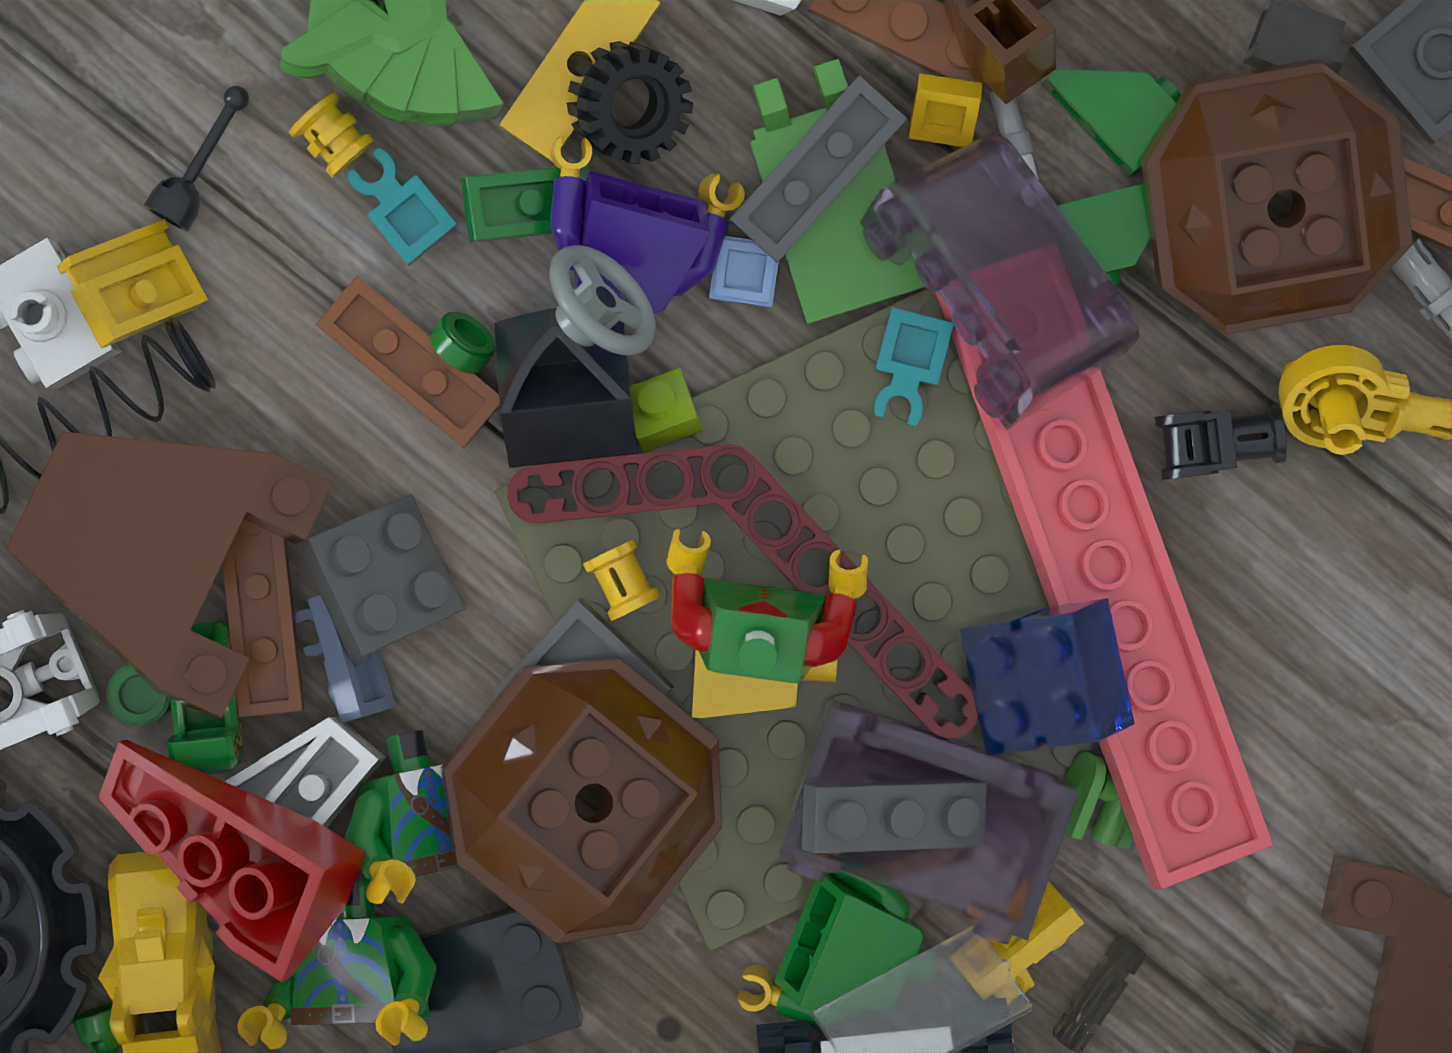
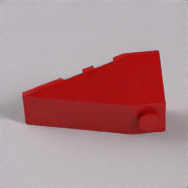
(250, 863)

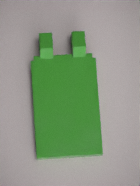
(831, 260)

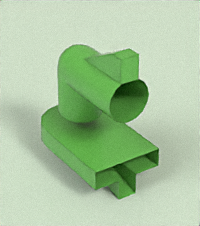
(1094, 783)

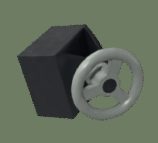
(569, 365)

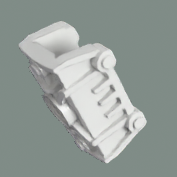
(29, 716)

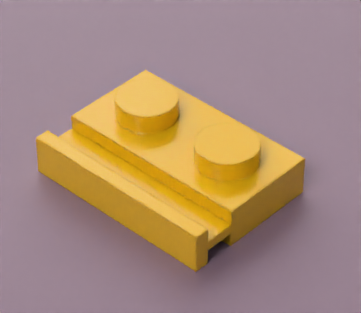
(132, 283)

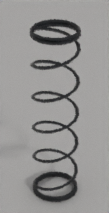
(188, 352)

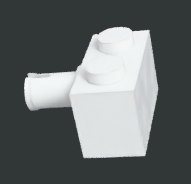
(46, 318)

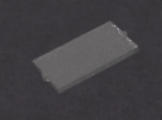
(928, 1003)

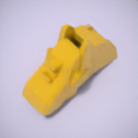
(158, 959)

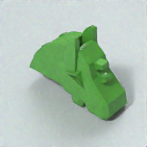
(395, 60)

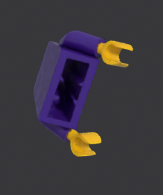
(652, 233)

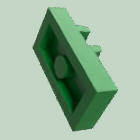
(510, 203)

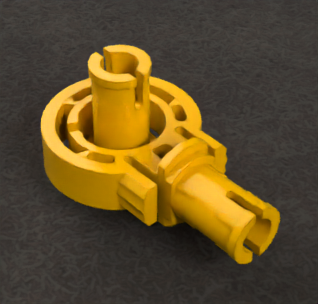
(1354, 401)

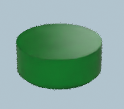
(463, 342)
(134, 700)

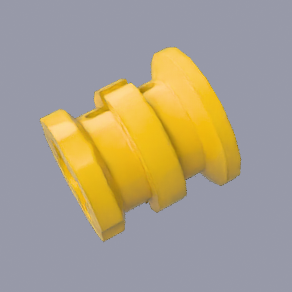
(331, 134)

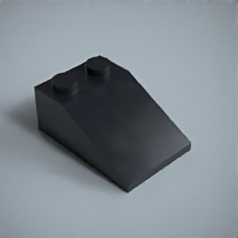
(495, 987)

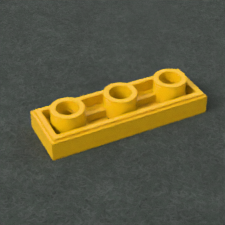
(541, 108)

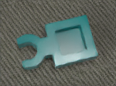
(407, 213)
(912, 352)

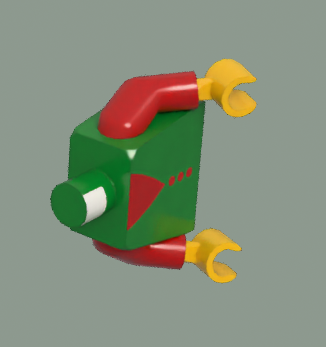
(757, 627)

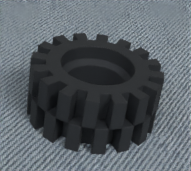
(663, 109)

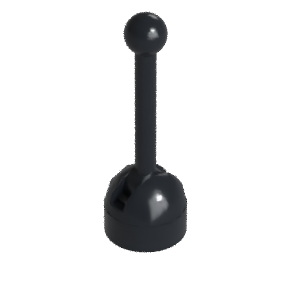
(177, 197)

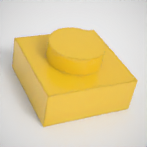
(945, 110)

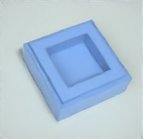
(744, 274)

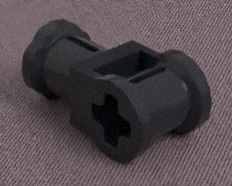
(1214, 441)

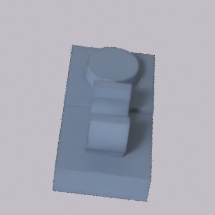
(354, 686)

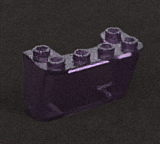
(1006, 271)

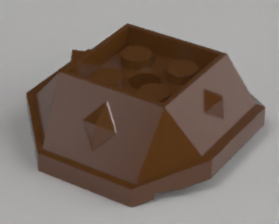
(1239, 145)
(518, 783)

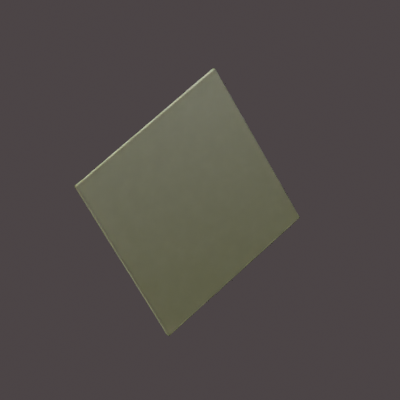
(906, 496)

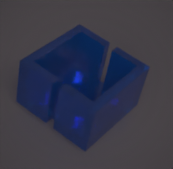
(1049, 683)

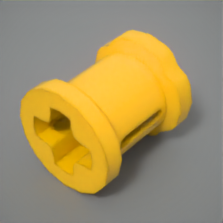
(622, 580)

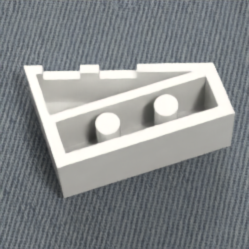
(313, 771)

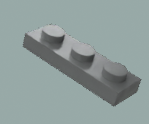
(818, 168)
(893, 816)

